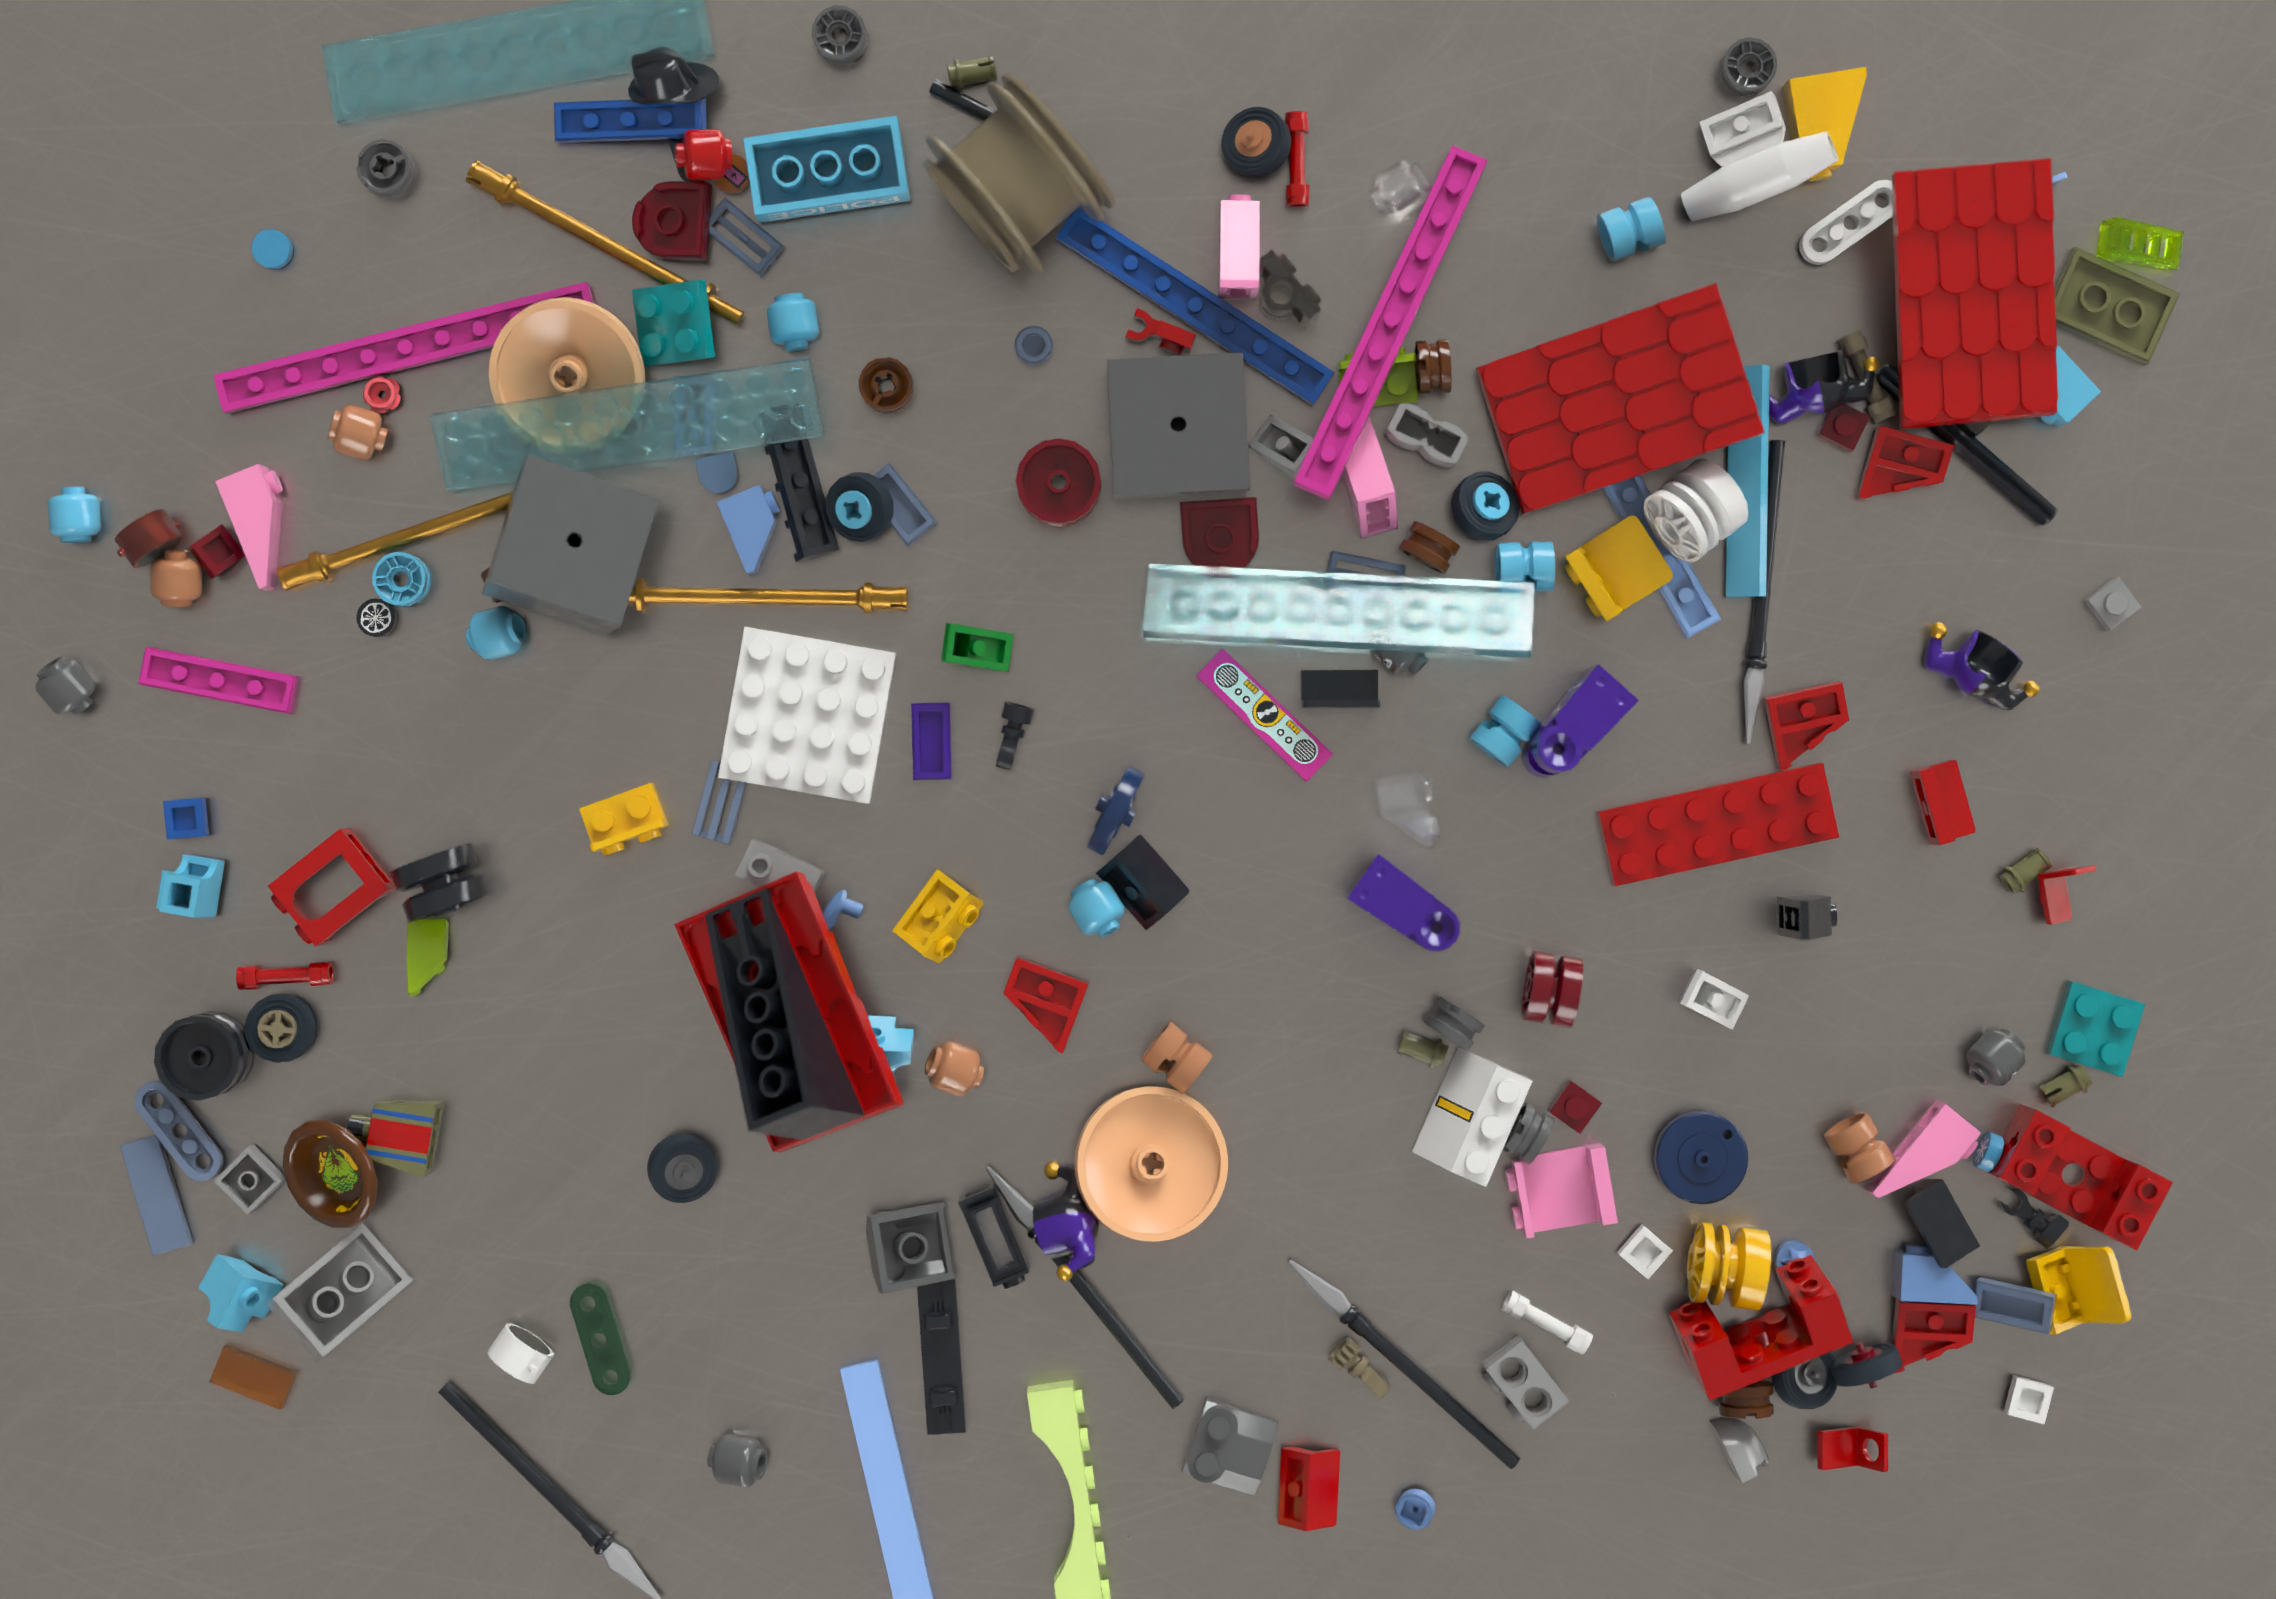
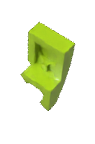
(425, 952)

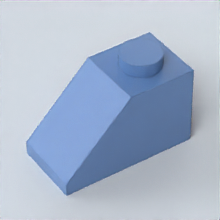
(751, 524)
(1922, 1280)

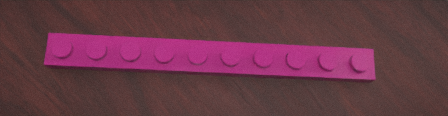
(1390, 323)
(375, 354)

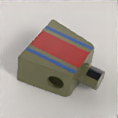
(401, 1134)

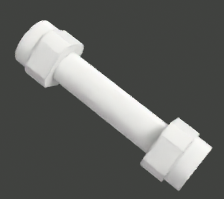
(1574, 1337)

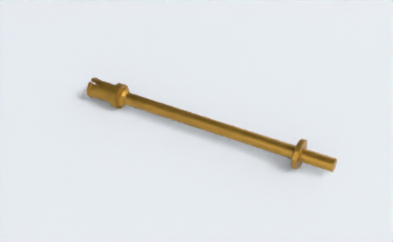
(507, 190)
(319, 565)
(866, 597)

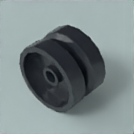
(440, 884)
(181, 1062)

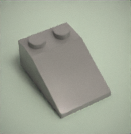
(339, 1292)

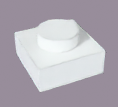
(1645, 1251)
(2028, 1399)

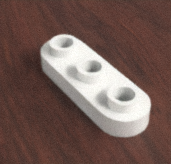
(1832, 229)

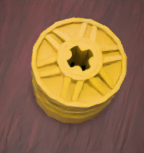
(1722, 1265)

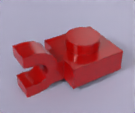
(1171, 337)

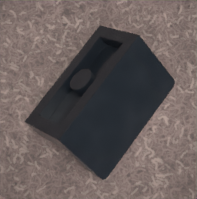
(1339, 689)
(1143, 882)
(1941, 1222)

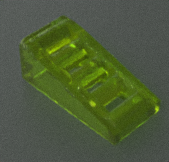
(2116, 238)

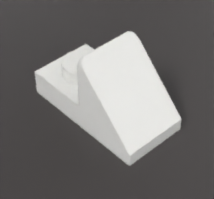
(1713, 998)

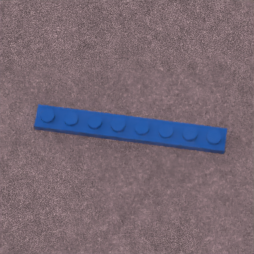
(1195, 305)

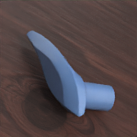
(838, 904)

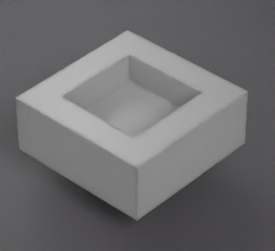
(2112, 603)

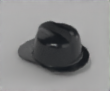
(667, 78)

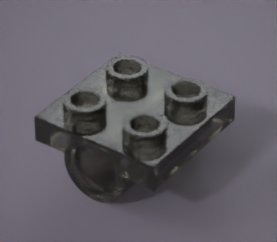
(1278, 276)

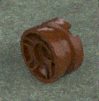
(1433, 366)
(890, 400)
(1429, 547)
(1749, 1401)

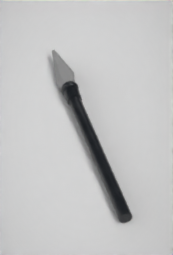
(1757, 645)
(1024, 1215)
(1336, 1303)
(615, 1556)

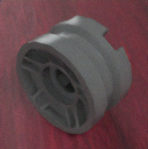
(830, 22)
(1742, 52)
(401, 171)
(1454, 1023)
(1528, 1133)

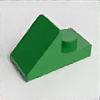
(976, 647)

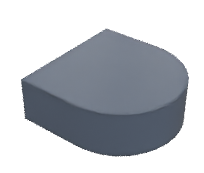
(718, 472)

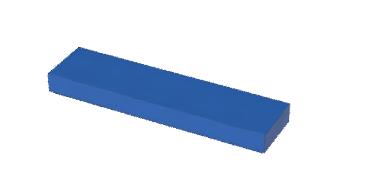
(625, 120)

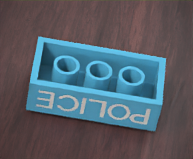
(827, 169)

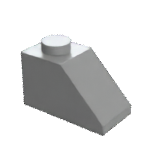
(1281, 445)

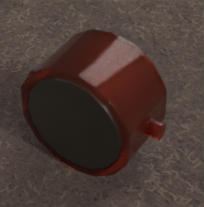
(148, 538)

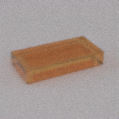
(253, 1377)

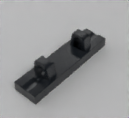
(941, 1357)

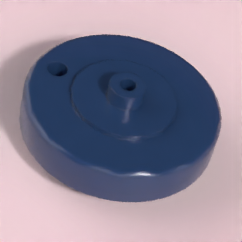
(1115, 810)
(1701, 1157)

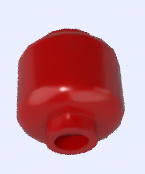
(704, 154)

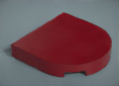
(674, 220)
(1220, 531)

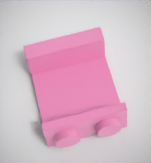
(1562, 1189)

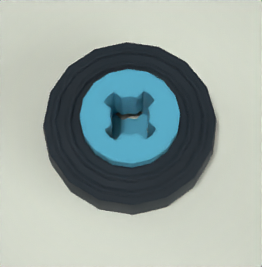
(1472, 502)
(873, 504)

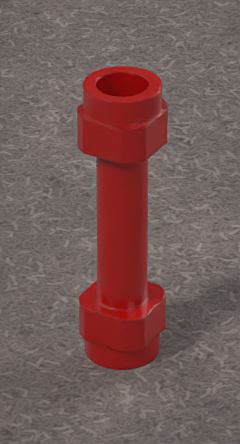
(1297, 192)
(253, 977)

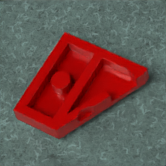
(1046, 999)

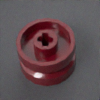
(1071, 463)

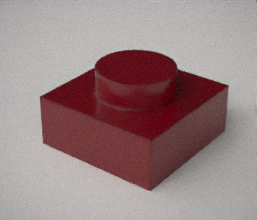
(1843, 426)
(216, 551)
(1574, 1106)

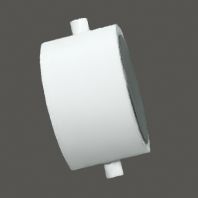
(520, 1353)

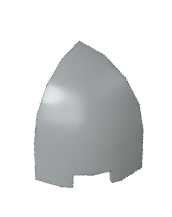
(1741, 1447)

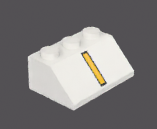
(1471, 1116)

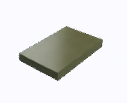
(2112, 305)

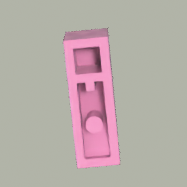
(256, 515)
(1932, 1145)

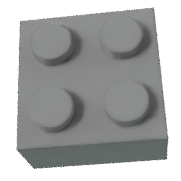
(250, 1179)

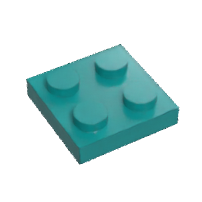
(673, 323)
(2095, 1028)

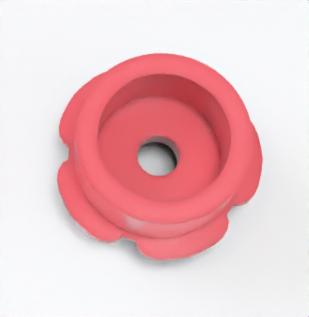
(374, 387)

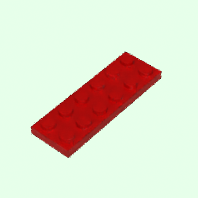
(1718, 824)

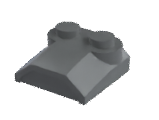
(909, 1247)
(1230, 1447)

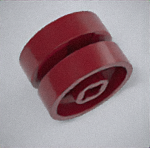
(1552, 989)

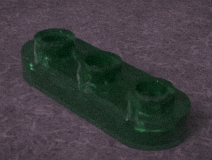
(604, 1321)

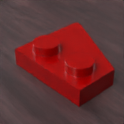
(1903, 462)
(1803, 719)
(1931, 1329)

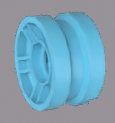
(394, 565)

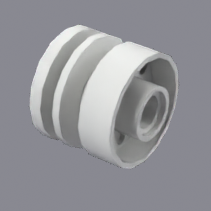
(1696, 510)

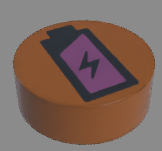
(735, 179)

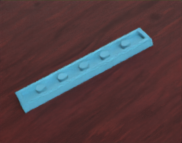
(1749, 469)

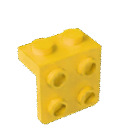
(1618, 568)
(2085, 1285)

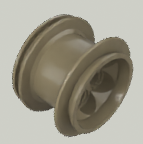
(1017, 175)

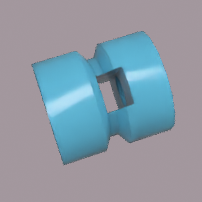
(1629, 229)
(1527, 564)
(1505, 731)

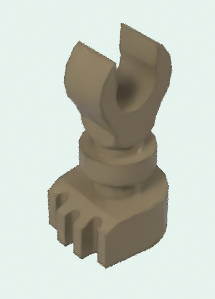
(1346, 1355)

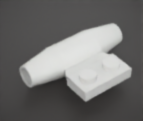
(1753, 159)

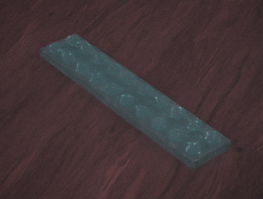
(507, 53)
(630, 423)
(1339, 610)

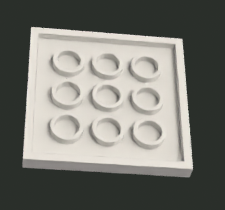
(807, 715)

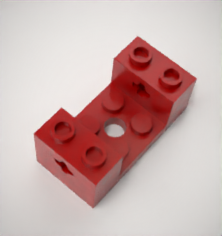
(2110, 1193)
(1795, 1334)

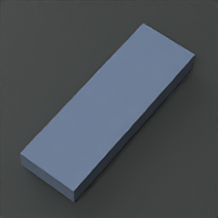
(156, 1195)

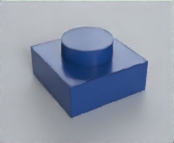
(186, 818)

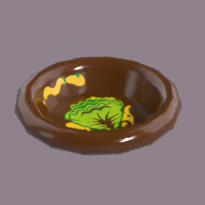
(330, 1174)

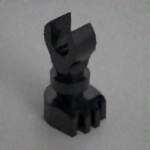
(1016, 716)
(2047, 1229)

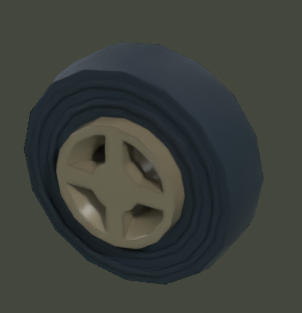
(265, 1027)

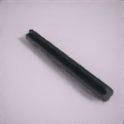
(1981, 458)

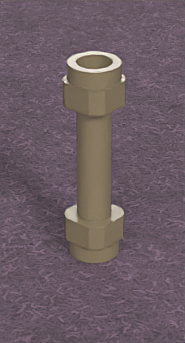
(1853, 346)

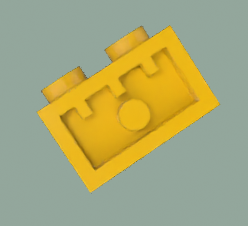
(624, 818)
(938, 917)

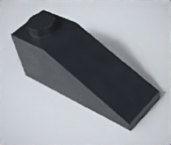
(1806, 916)

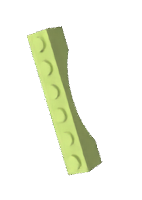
(1056, 1422)

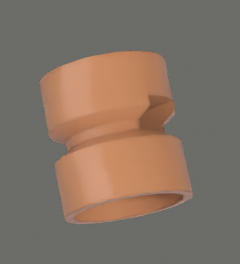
(1176, 1057)
(1860, 1150)

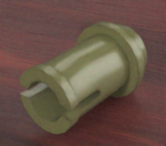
(971, 71)
(2025, 871)
(1423, 1049)
(2068, 1084)

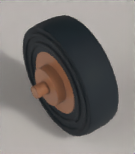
(1256, 142)

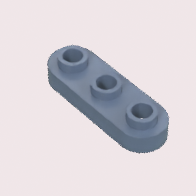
(164, 1120)

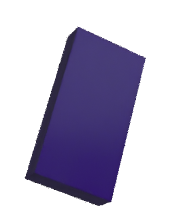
(931, 741)

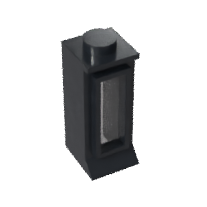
(995, 1237)

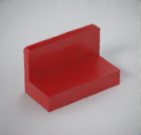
(1943, 802)
(1308, 1488)

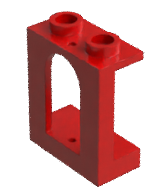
(375, 886)

